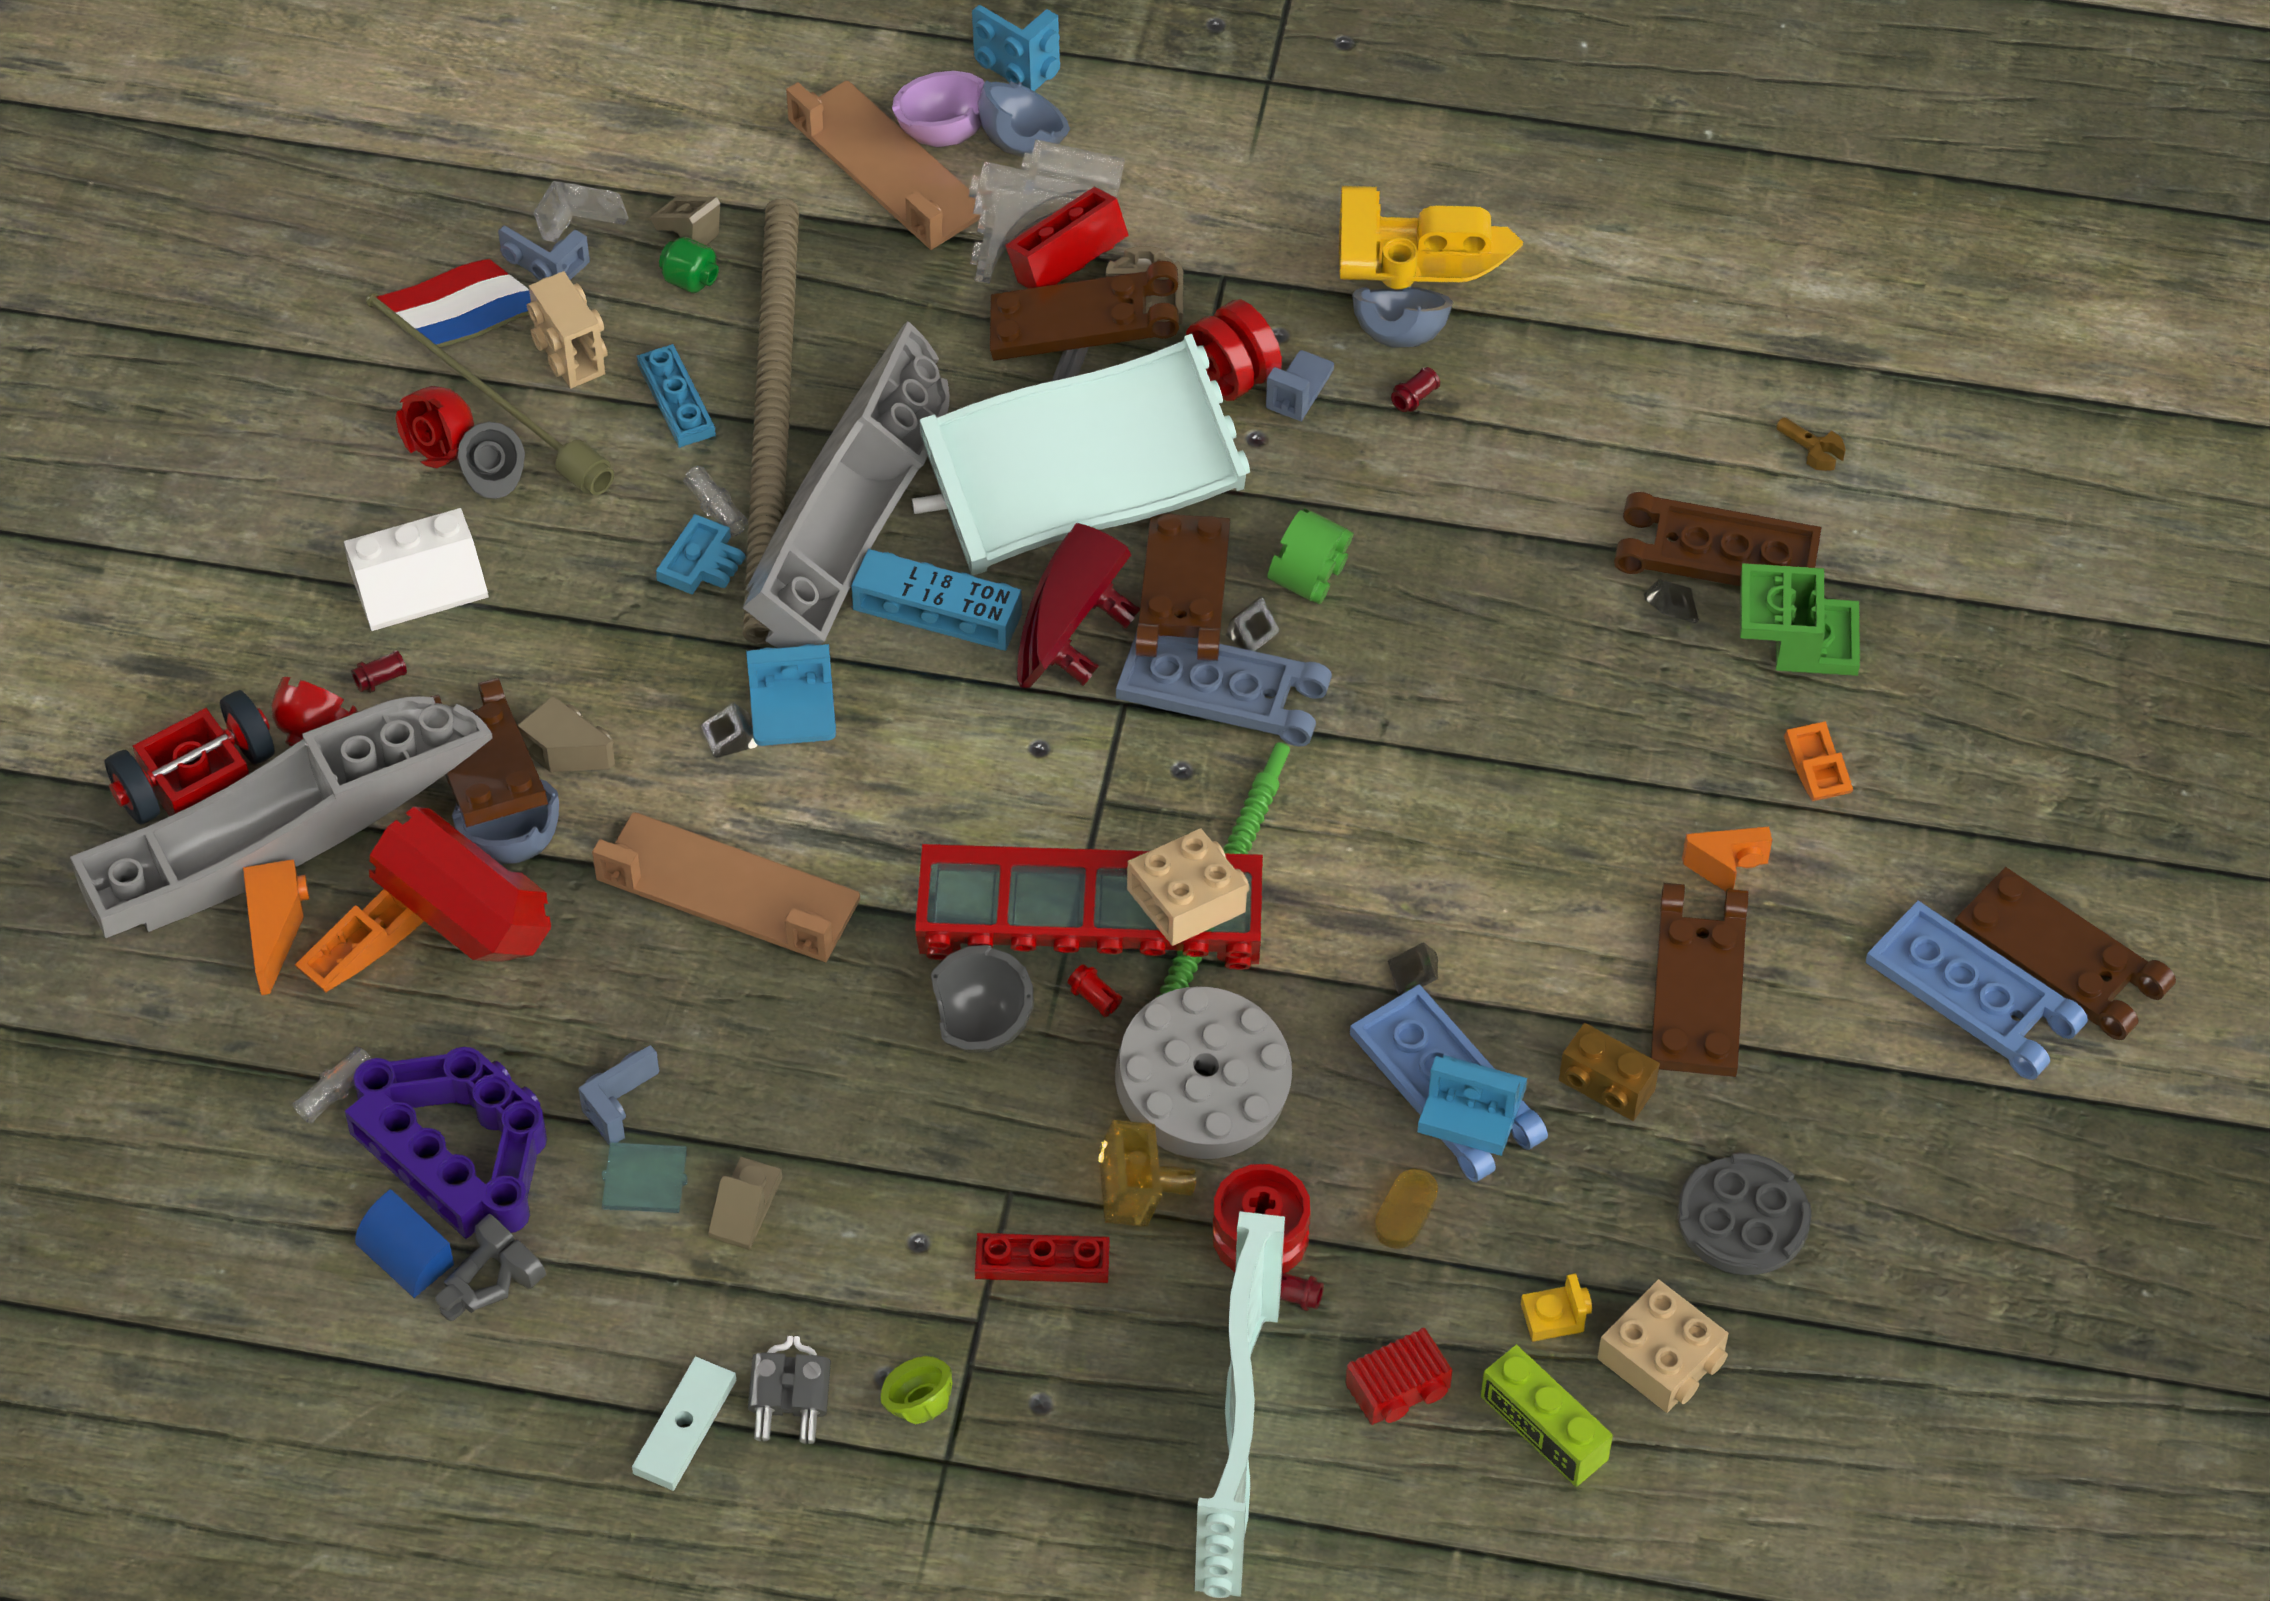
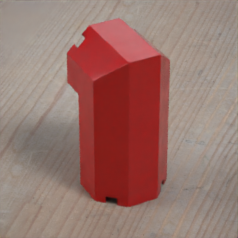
(460, 888)

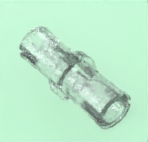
(715, 500)
(331, 1086)

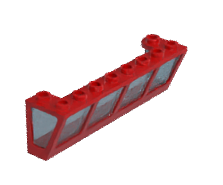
(1061, 902)

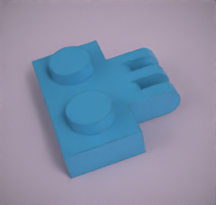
(700, 556)

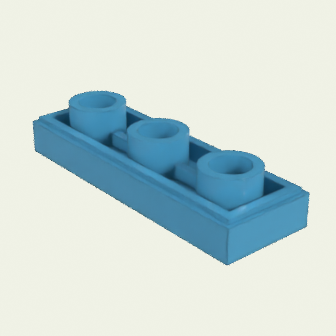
(676, 395)

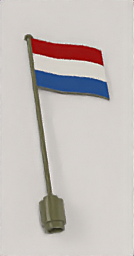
(469, 304)

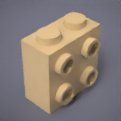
(567, 329)
(1187, 886)
(1663, 1346)

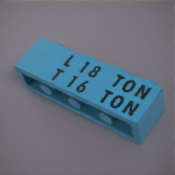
(937, 599)

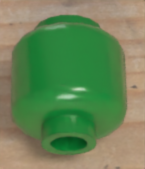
(688, 264)

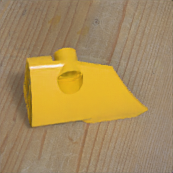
(1435, 247)

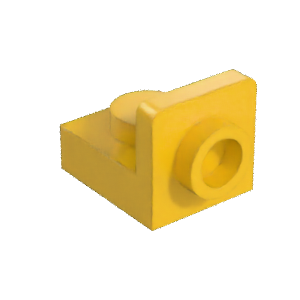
(1557, 1310)

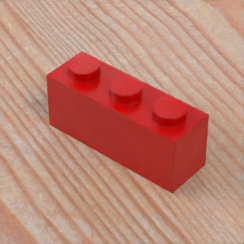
(1067, 239)

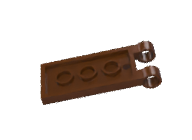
(1083, 313)
(1710, 540)
(1184, 582)
(500, 774)
(2063, 951)
(1699, 986)

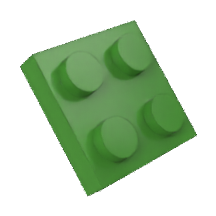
(1791, 609)

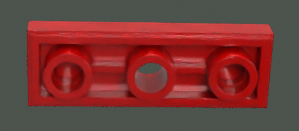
(1065, 1260)

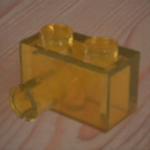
(1132, 1174)

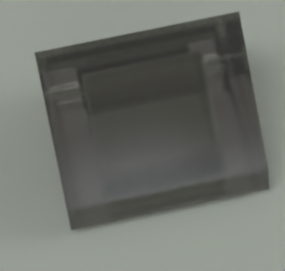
(1252, 626)

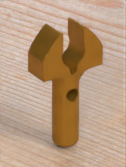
(1816, 445)

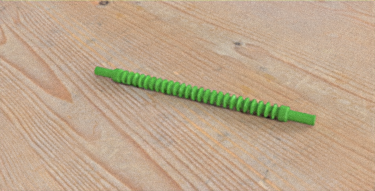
(1239, 842)

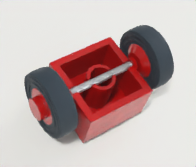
(190, 759)

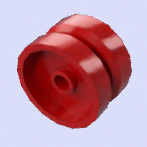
(1238, 347)
(1262, 1191)

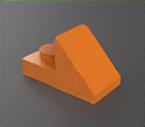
(1720, 852)

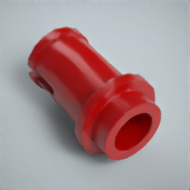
(1094, 990)

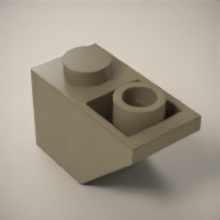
(564, 740)

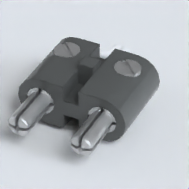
(789, 1386)

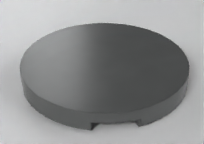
(1744, 1214)

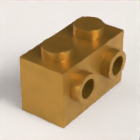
(1609, 1071)

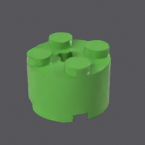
(1309, 555)

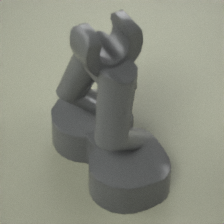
(515, 1262)

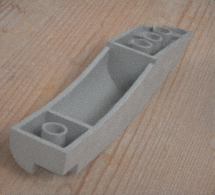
(283, 811)

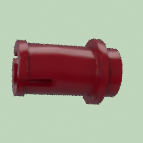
(1409, 394)
(378, 671)
(1301, 1291)

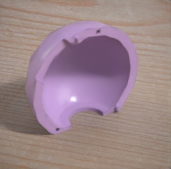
(939, 108)

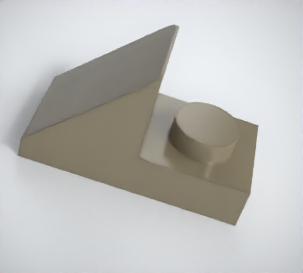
(690, 217)
(743, 1202)

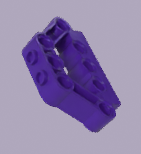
(437, 1082)

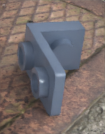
(567, 255)
(1298, 387)
(601, 1092)

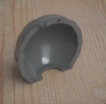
(982, 998)

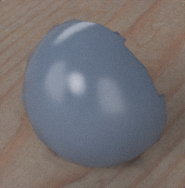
(1018, 116)
(1402, 315)
(516, 835)

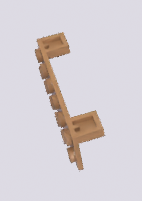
(884, 161)
(726, 886)

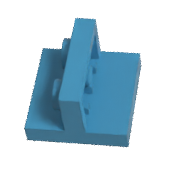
(1471, 1104)

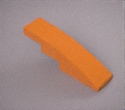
(358, 941)

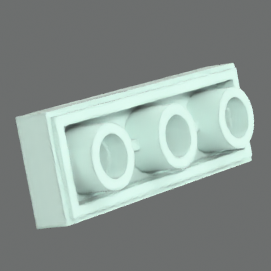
(693, 1403)

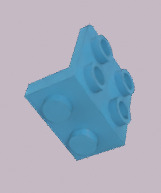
(1016, 53)
(791, 694)

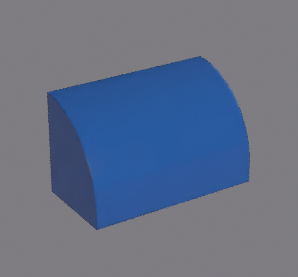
(403, 1244)

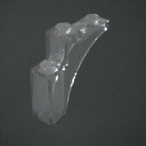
(1018, 198)

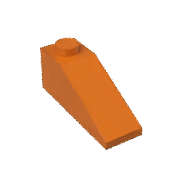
(274, 914)

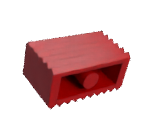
(1399, 1377)

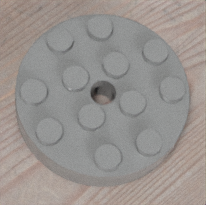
(1213, 1034)

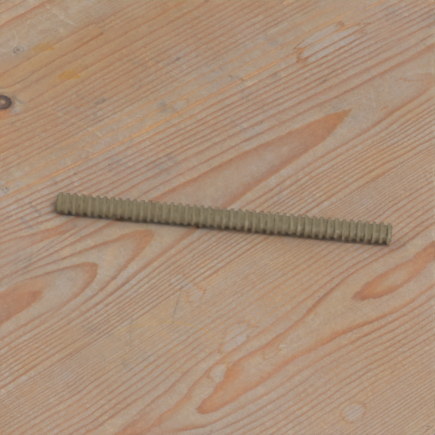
(772, 390)

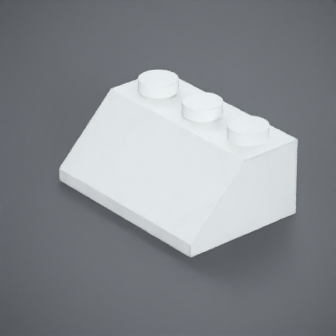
(415, 569)

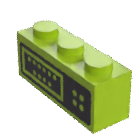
(1546, 1415)

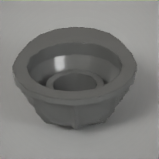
(491, 459)

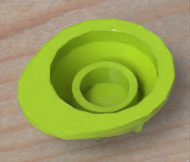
(918, 1389)

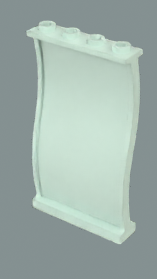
(1083, 453)
(1252, 1303)

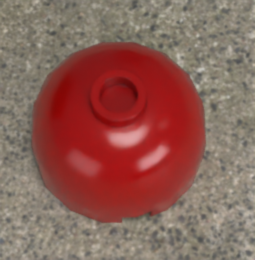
(434, 424)
(305, 709)

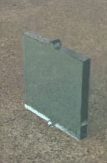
(644, 1177)

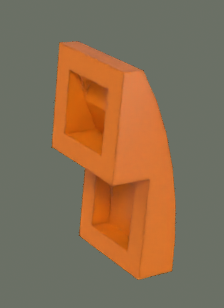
(1817, 762)

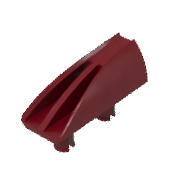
(1072, 585)

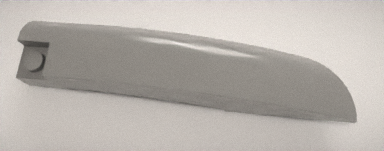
(848, 495)

